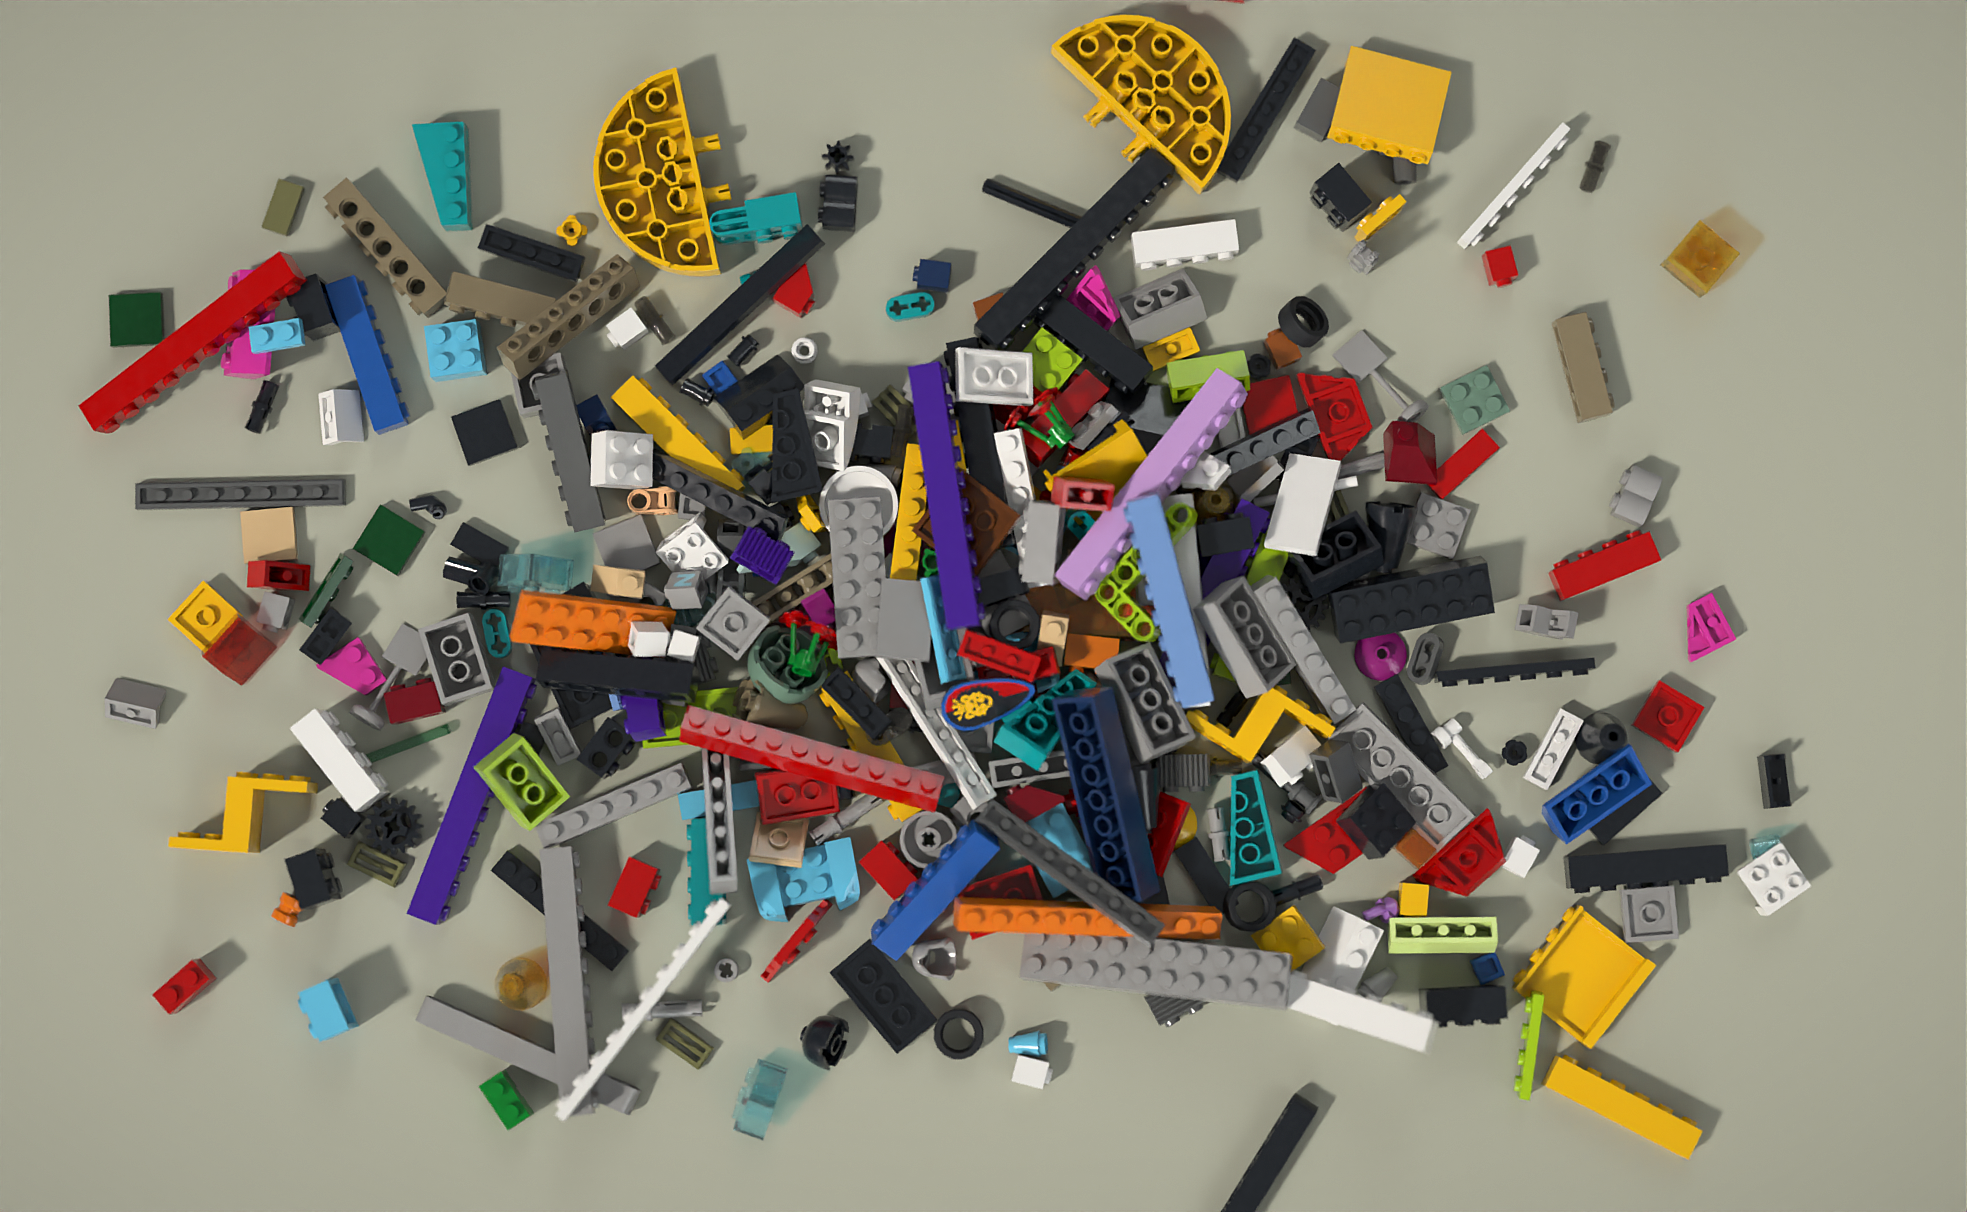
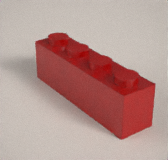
(1073, 405)
(1604, 566)

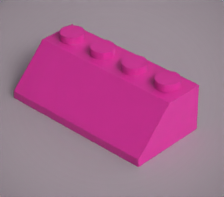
(238, 358)

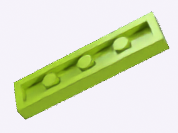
(1527, 1055)

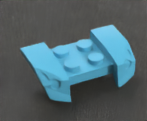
(825, 874)

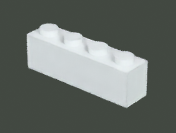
(1184, 244)

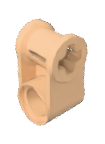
(655, 501)

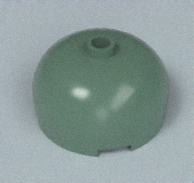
(770, 665)

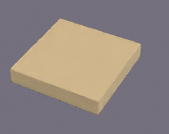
(269, 534)
(779, 842)

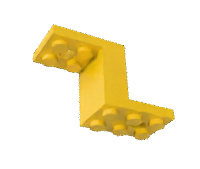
(1259, 723)
(243, 813)

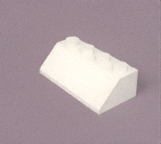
(1347, 950)

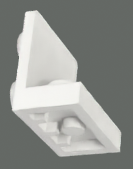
(692, 549)
(1773, 879)

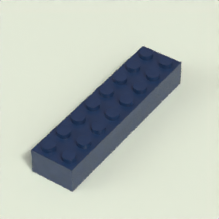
(1106, 791)

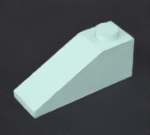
(801, 542)

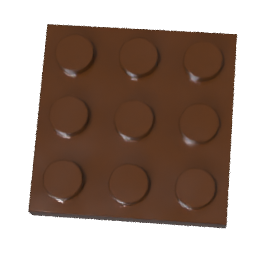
(989, 517)

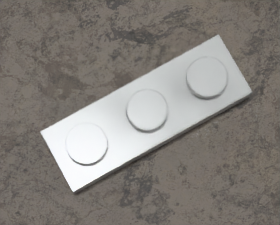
(1553, 749)

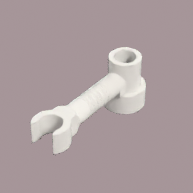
(1449, 734)

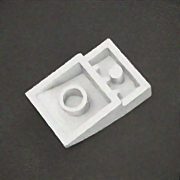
(832, 421)

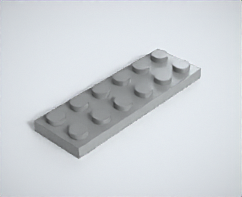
(857, 573)
(1387, 759)

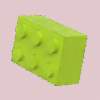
(521, 781)

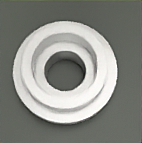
(804, 342)

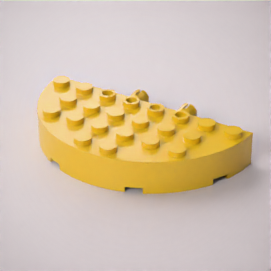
(1155, 85)
(652, 179)

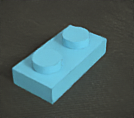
(277, 336)

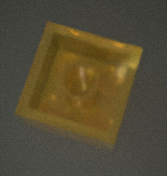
(1700, 259)

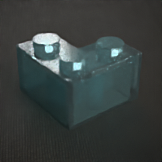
(535, 573)
(758, 1098)

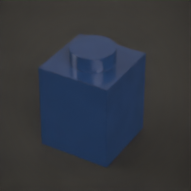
(932, 275)
(595, 415)

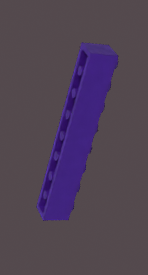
(1228, 565)

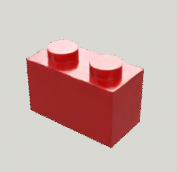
(1082, 493)
(888, 869)
(634, 887)
(184, 986)

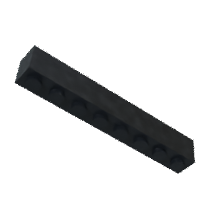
(977, 434)

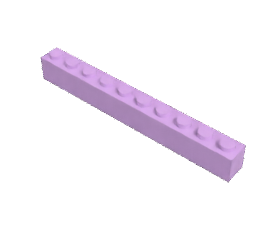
(1159, 472)

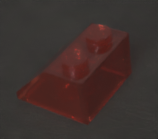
(238, 649)

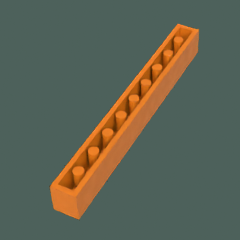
(1078, 918)

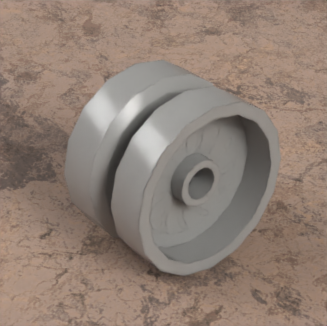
(917, 828)

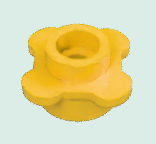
(564, 230)

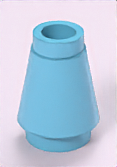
(1029, 1044)

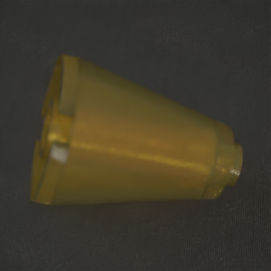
(1206, 509)
(530, 983)

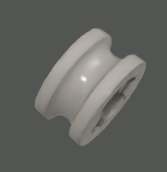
(718, 972)

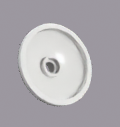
(860, 483)

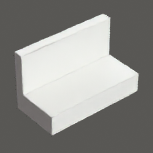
(341, 416)

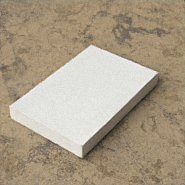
(994, 376)

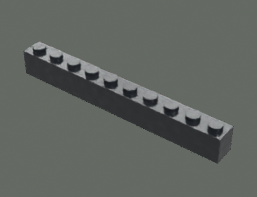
(1074, 251)

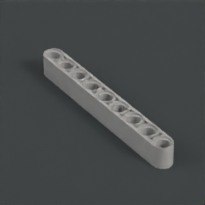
(516, 1050)

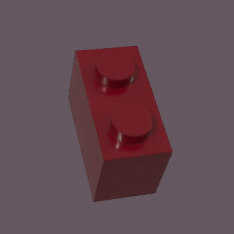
(413, 702)

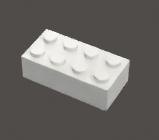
(340, 760)

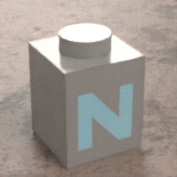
(686, 590)

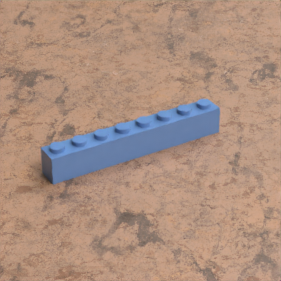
(1170, 600)

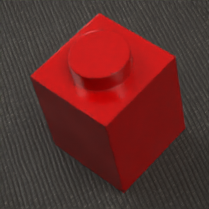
(1500, 266)

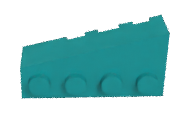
(447, 167)
(1035, 729)
(1252, 836)
(699, 881)

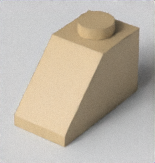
(618, 581)
(1053, 633)

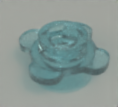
(746, 455)

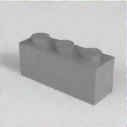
(1042, 542)

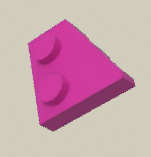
(1095, 299)
(1706, 628)
(354, 667)

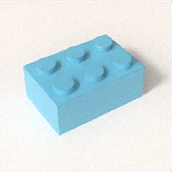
(1060, 830)

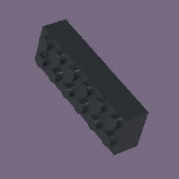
(1411, 599)

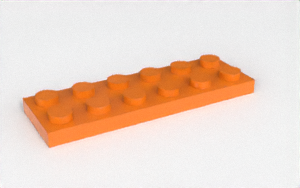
(581, 621)

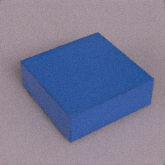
(719, 377)
(1487, 968)

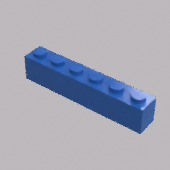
(367, 354)
(934, 889)

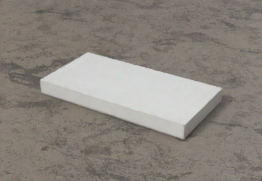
(1302, 504)

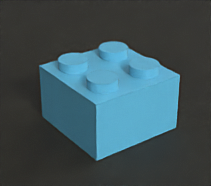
(455, 350)
(327, 1010)

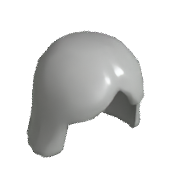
(870, 679)
(945, 958)

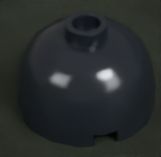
(823, 1040)

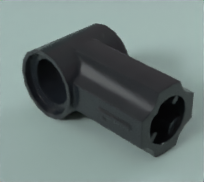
(477, 577)

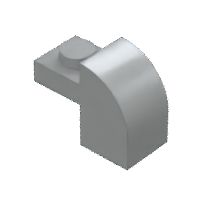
(1546, 622)

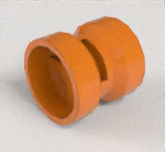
(287, 910)

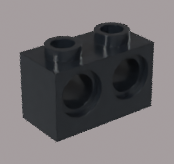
(601, 743)

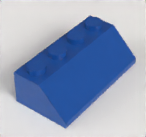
(1596, 795)

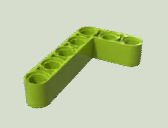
(1123, 587)

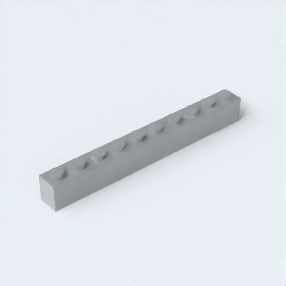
(567, 971)

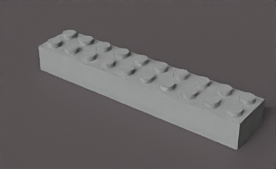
(1163, 969)

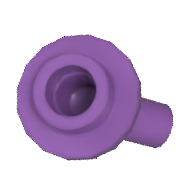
(1384, 909)

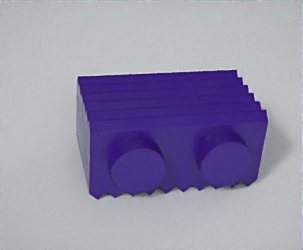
(762, 554)

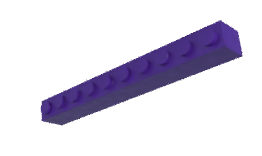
(945, 496)
(469, 800)

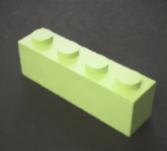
(1442, 935)

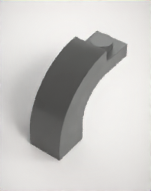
(728, 537)

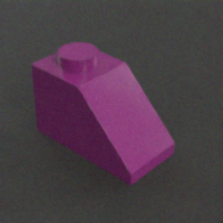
(821, 608)

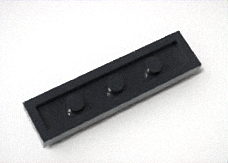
(531, 253)
(1410, 723)

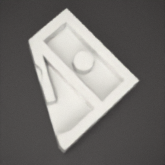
(1206, 473)

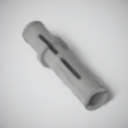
(844, 818)
(669, 1009)

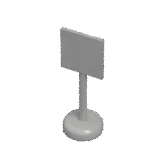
(1361, 358)
(406, 653)

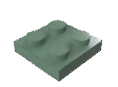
(1474, 400)

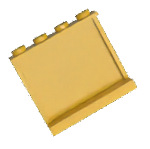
(1389, 105)
(1111, 460)
(1583, 975)

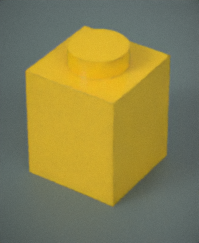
(1413, 900)

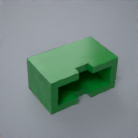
(506, 1099)

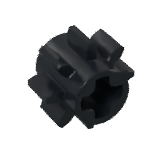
(843, 164)

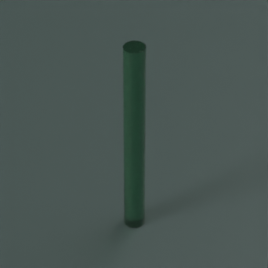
(409, 743)

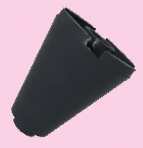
(1391, 527)
(1600, 737)
(1148, 790)

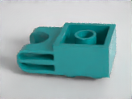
(758, 220)

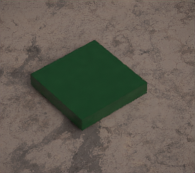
(136, 319)
(389, 540)

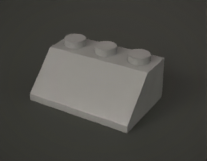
(1160, 308)

